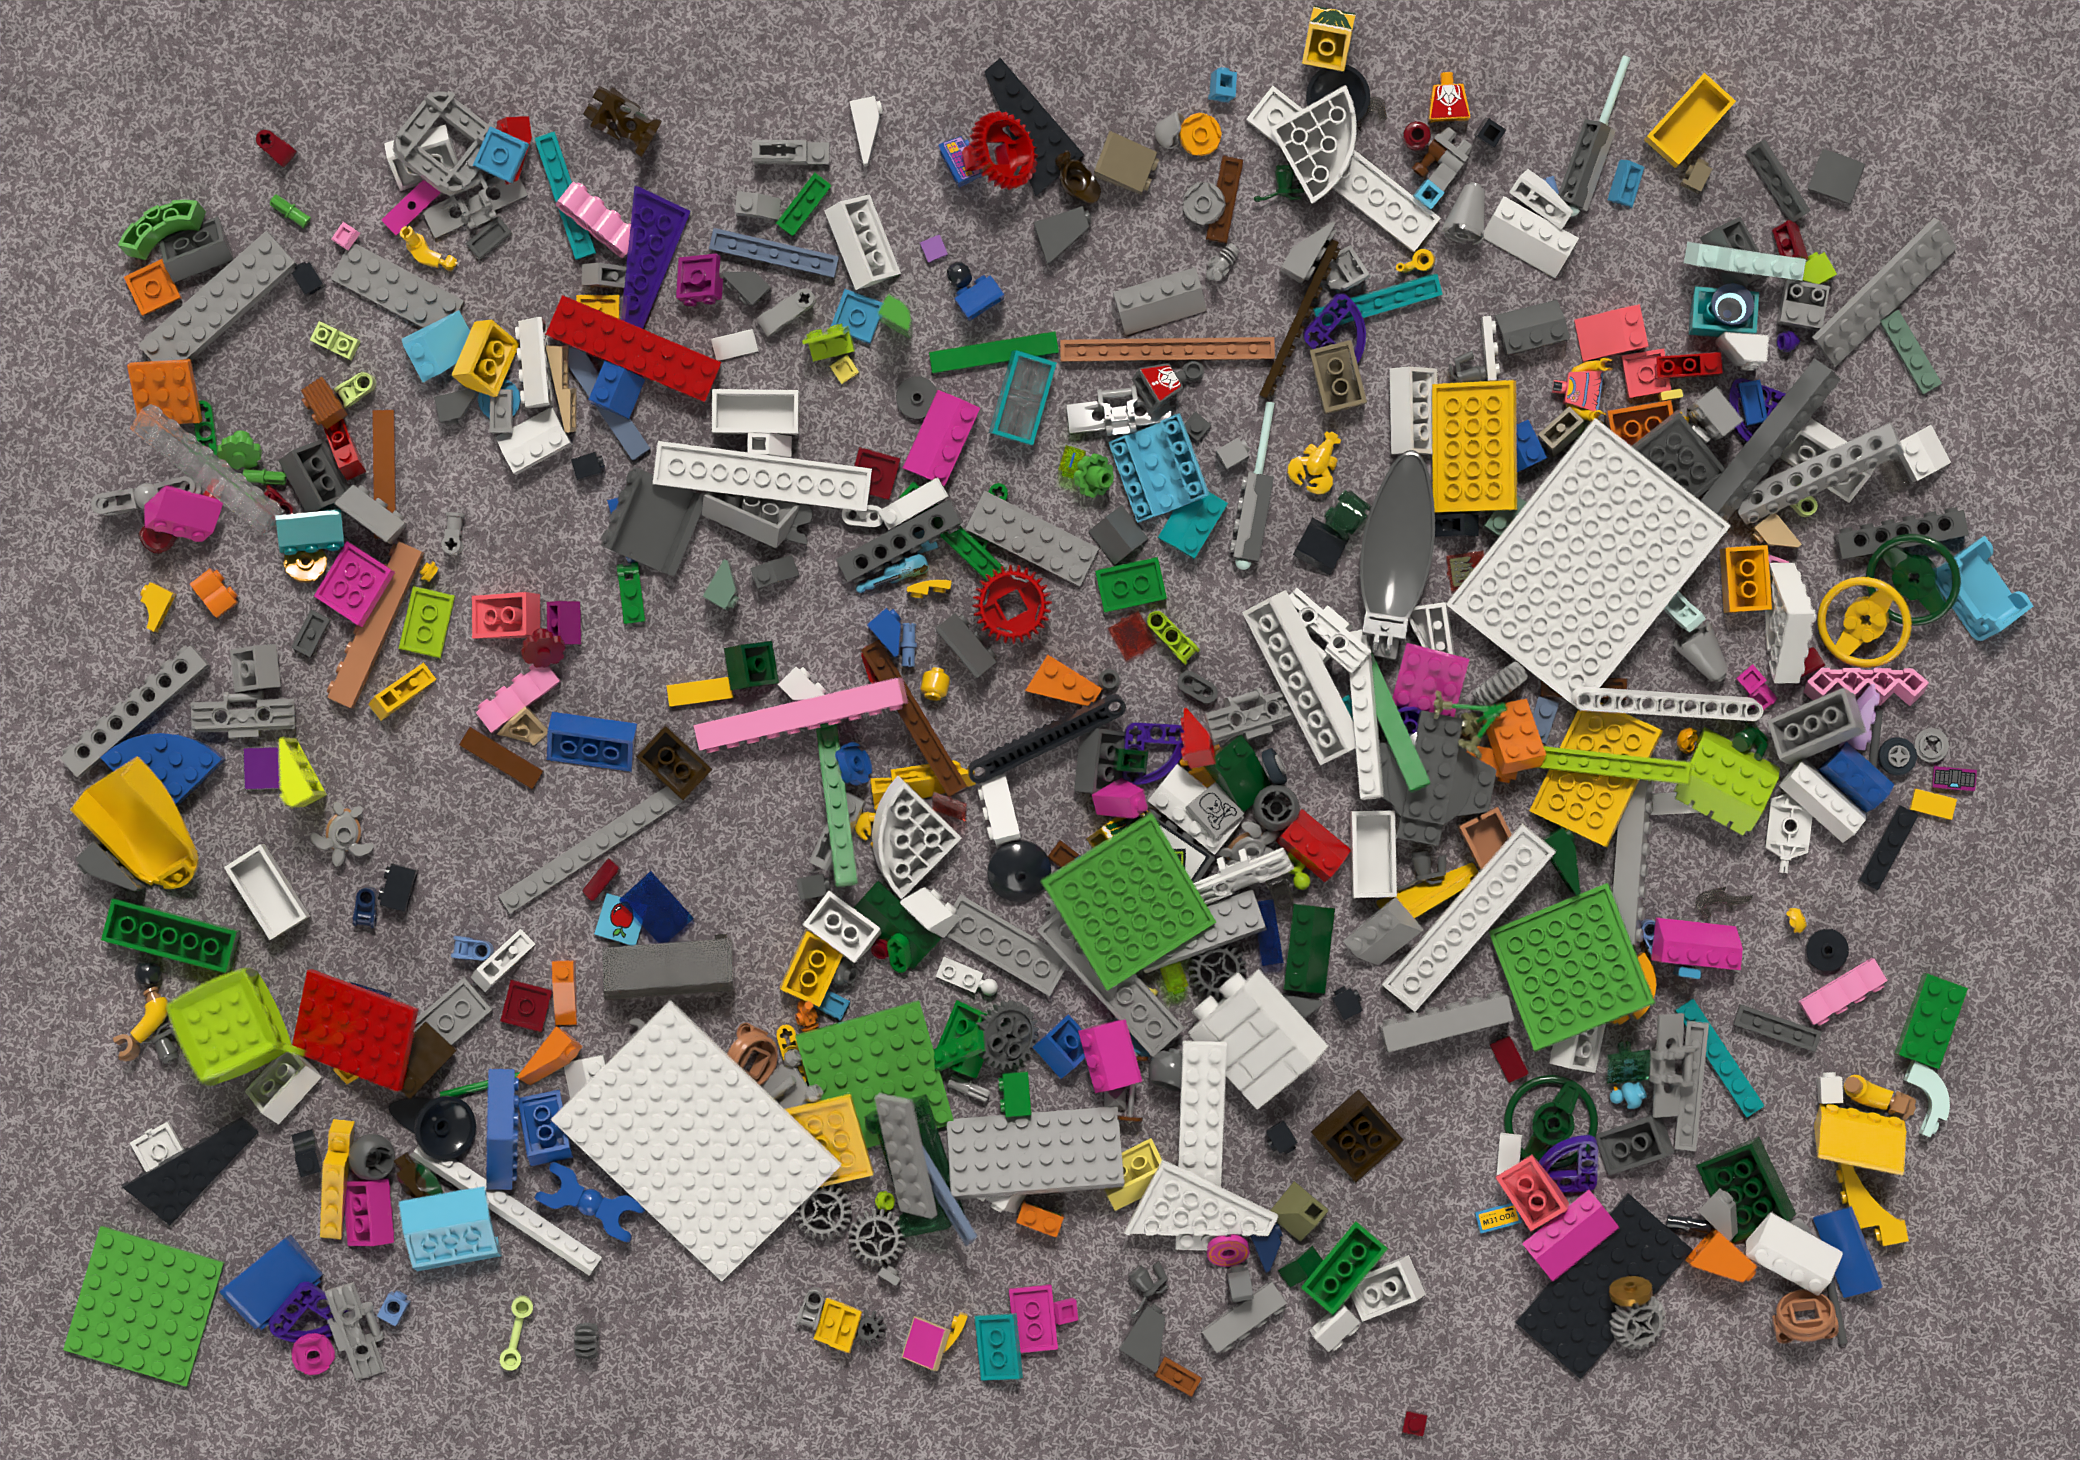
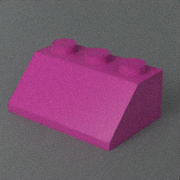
(182, 513)
(1110, 1055)
(368, 1213)

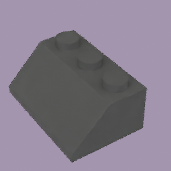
(1735, 236)
(195, 251)
(1532, 327)
(314, 476)
(967, 645)
(1096, 759)

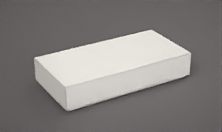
(1509, 1151)

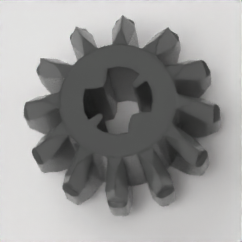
(875, 1325)
(586, 1340)

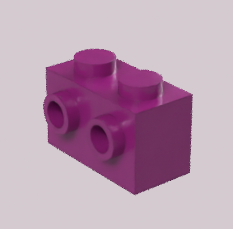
(565, 620)

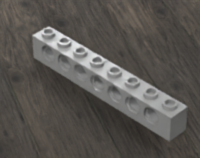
(1823, 464)
(72, 754)

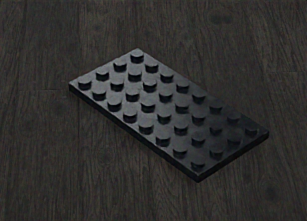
(1576, 1308)

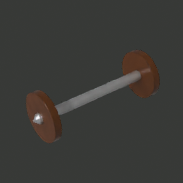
(1129, 1118)

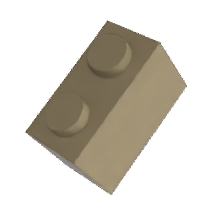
(1561, 431)

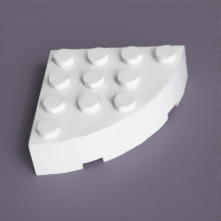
(1319, 142)
(1788, 623)
(908, 837)

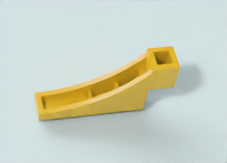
(335, 1178)
(1867, 1211)

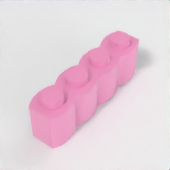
(596, 218)
(521, 693)
(1842, 991)

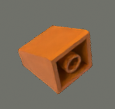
(1721, 1257)

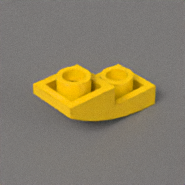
(922, 588)
(957, 1324)

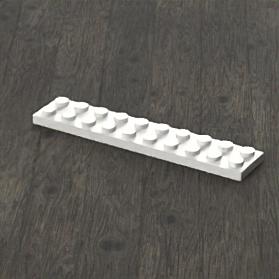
(1361, 183)
(762, 476)
(1468, 917)
(1201, 1120)

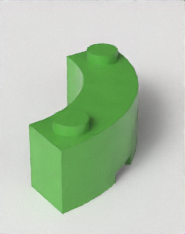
(158, 223)

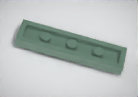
(1910, 352)

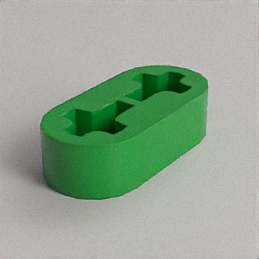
(899, 952)

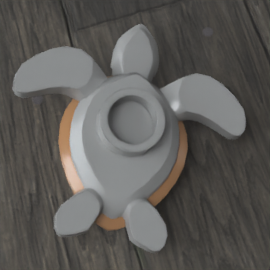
(342, 835)
(1252, 841)

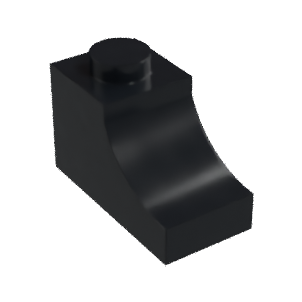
(1457, 525)
(307, 1153)

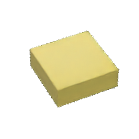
(844, 369)
(1670, 395)

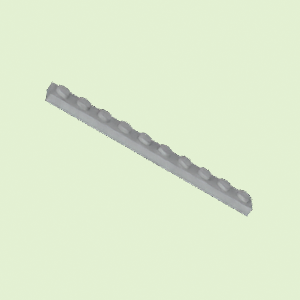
(590, 849)

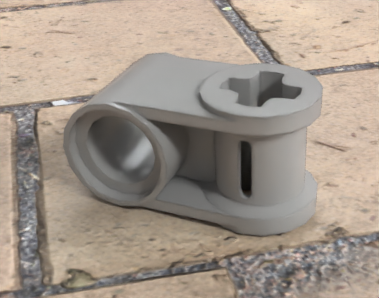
(809, 1311)

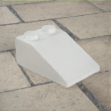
(1387, 1288)

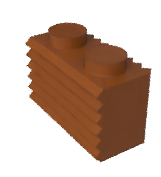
(323, 402)

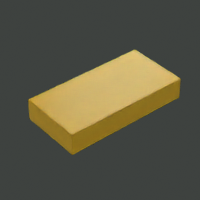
(1933, 804)

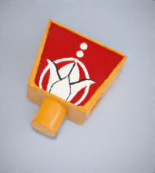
(1448, 101)

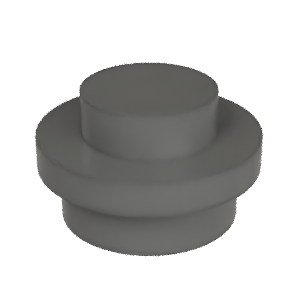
(1193, 370)

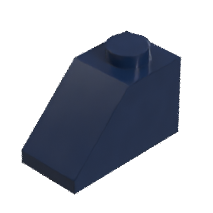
(1268, 1246)

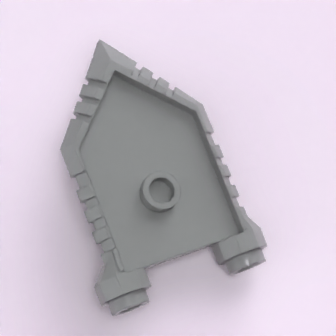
(788, 1086)

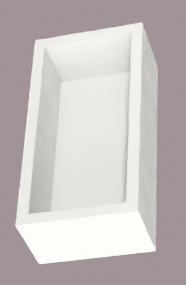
(755, 411)
(1373, 854)
(267, 891)

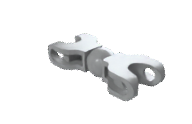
(134, 499)

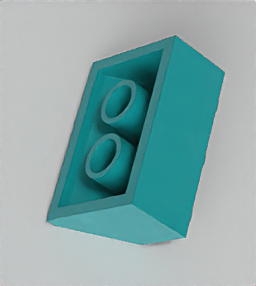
(1704, 323)
(1192, 524)
(310, 532)

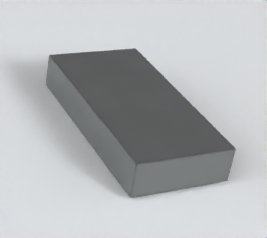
(489, 238)

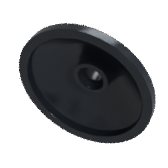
(1329, 80)
(1016, 859)
(456, 1130)

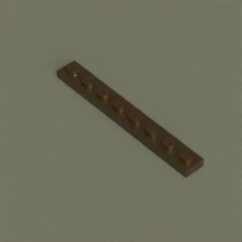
(1304, 311)

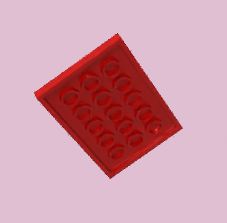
(355, 1029)

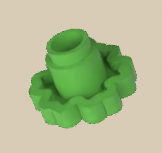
(239, 450)
(1094, 475)

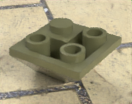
(1298, 1211)

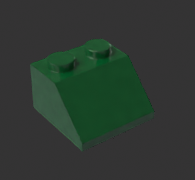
(751, 665)

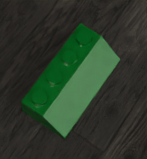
(1344, 1268)

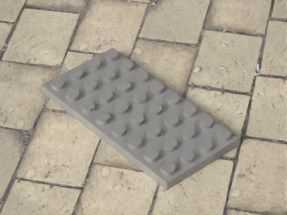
(1035, 1153)

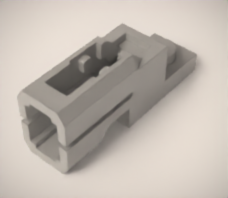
(790, 152)
(822, 853)

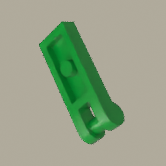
(631, 594)

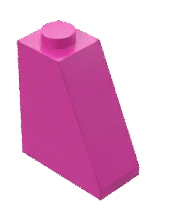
(1120, 800)

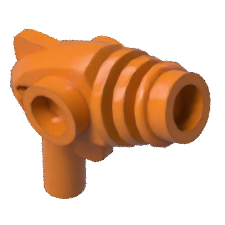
(806, 1016)

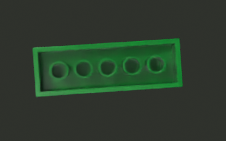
(170, 935)

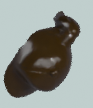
(1077, 179)

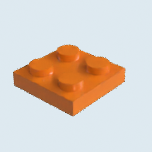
(152, 287)

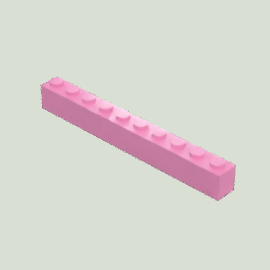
(799, 714)

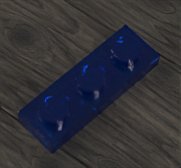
(1269, 939)

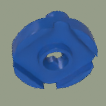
(854, 764)

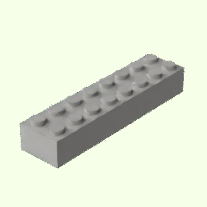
(220, 301)

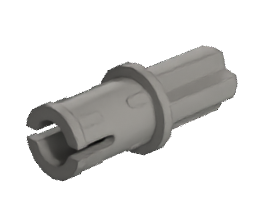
(968, 1088)

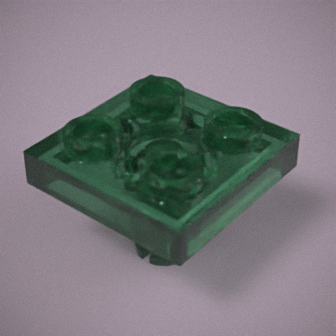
(1628, 1065)

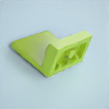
(831, 343)

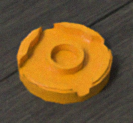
(1200, 134)

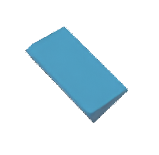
(1626, 183)

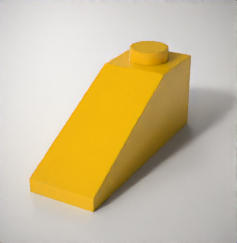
(401, 691)

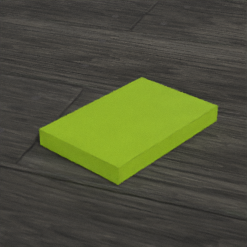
(427, 622)

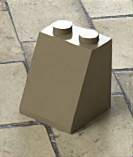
(1126, 163)

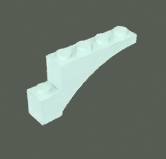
(1744, 261)

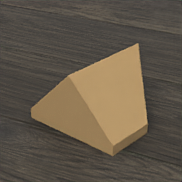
(524, 727)

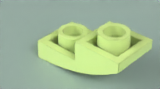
(335, 340)

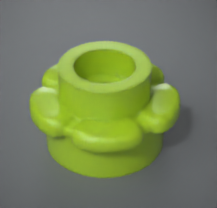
(885, 1201)

